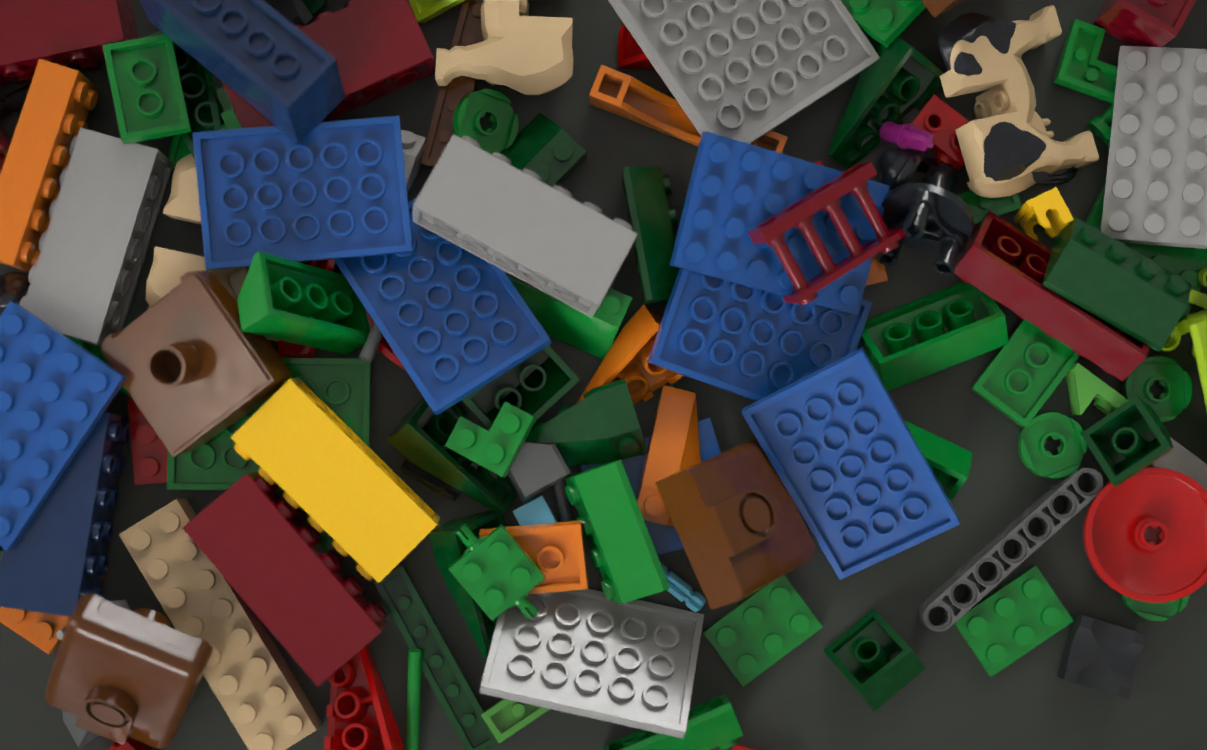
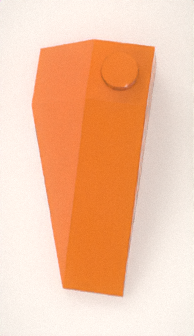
(630, 356)
(670, 449)

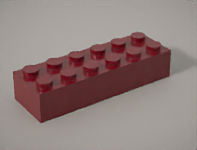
(1012, 270)

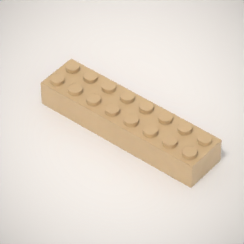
(245, 663)

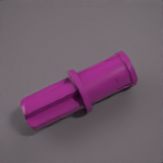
(906, 136)

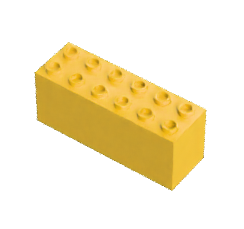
(335, 479)

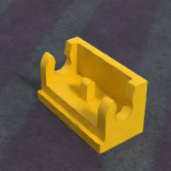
(1044, 210)

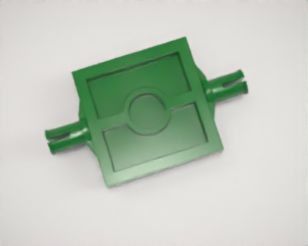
(496, 572)

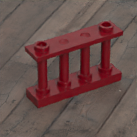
(800, 215)

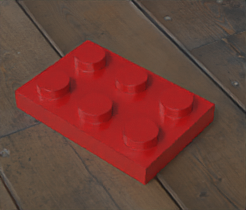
(148, 450)

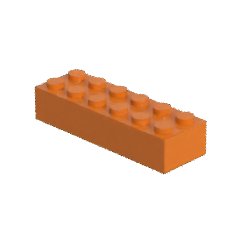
(36, 157)

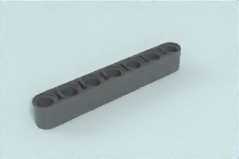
(1025, 543)

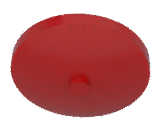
(1149, 535)

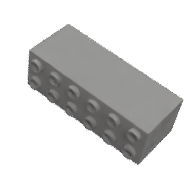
(523, 225)
(97, 236)

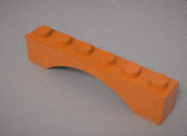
(644, 105)

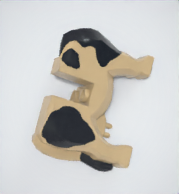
(1009, 140)

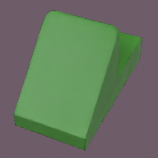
(1085, 387)

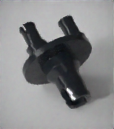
(930, 218)

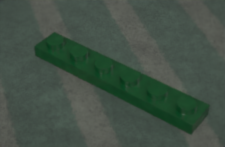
(437, 659)

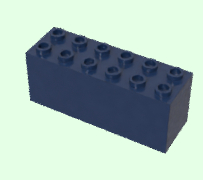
(256, 57)
(68, 537)

